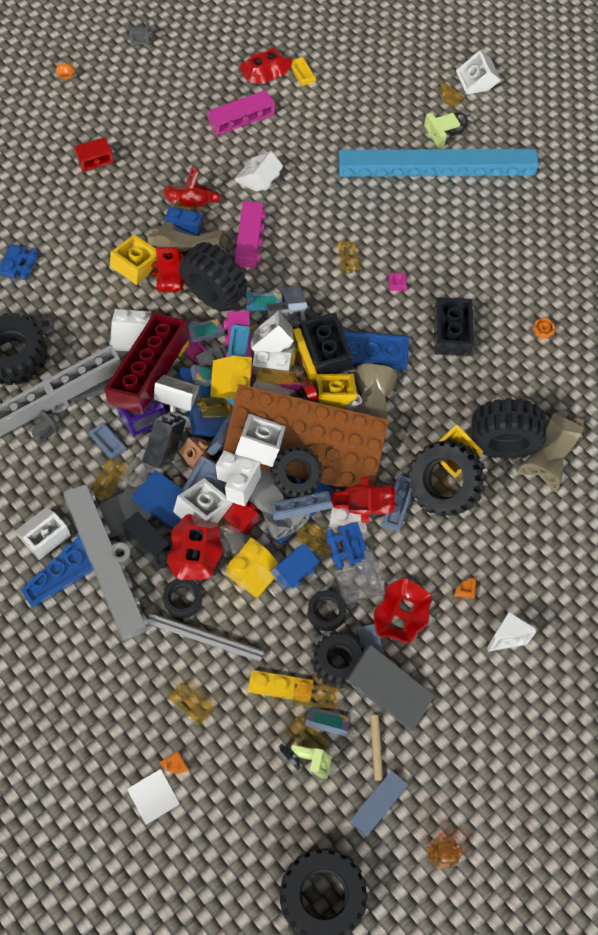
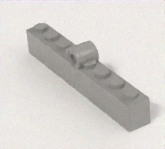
(56, 390)
(105, 563)

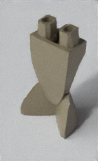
(172, 236)
(375, 384)
(560, 440)

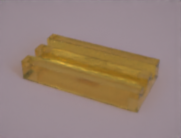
(350, 268)
(276, 376)
(215, 410)
(100, 493)
(312, 545)
(331, 697)
(204, 715)
(317, 736)

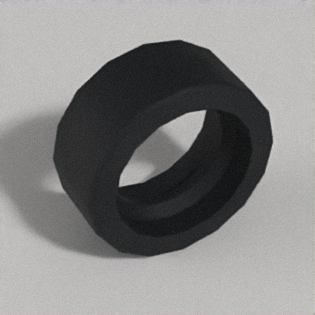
(326, 595)
(186, 612)

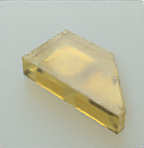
(450, 96)

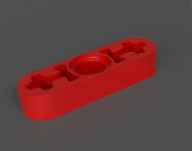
(309, 390)

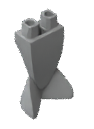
(267, 493)

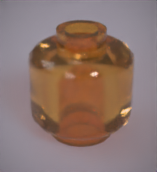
(444, 852)

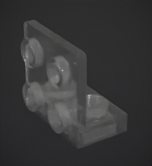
(362, 580)

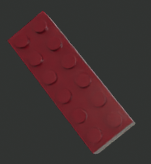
(147, 362)

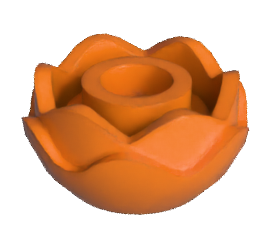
(65, 71)
(544, 328)

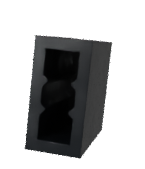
(164, 440)
(147, 540)

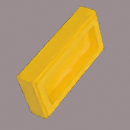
(302, 71)

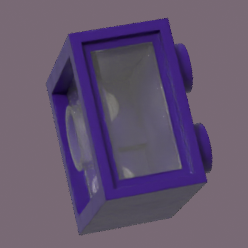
(138, 422)

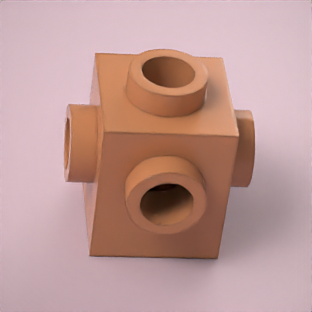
(194, 449)

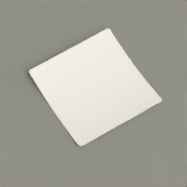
(153, 796)

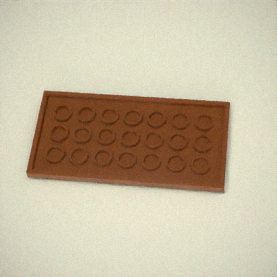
(343, 439)

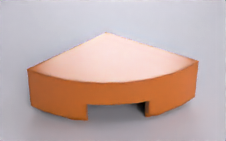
(466, 589)
(174, 764)

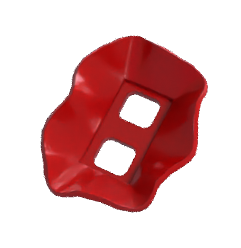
(268, 69)
(209, 548)
(389, 608)

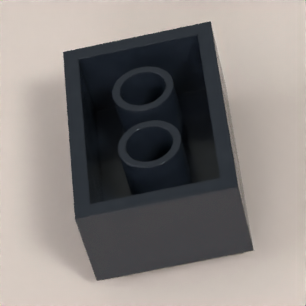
(453, 327)
(327, 344)

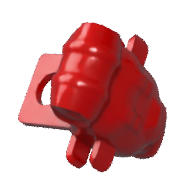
(191, 193)
(168, 273)
(365, 499)

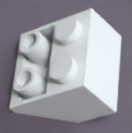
(43, 533)

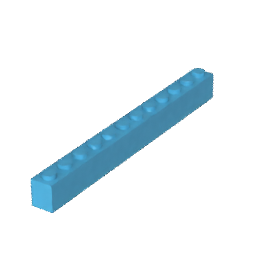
(438, 162)

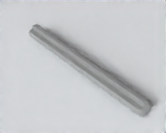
(205, 636)

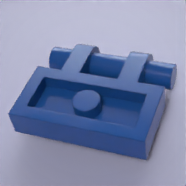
(13, 261)
(352, 544)

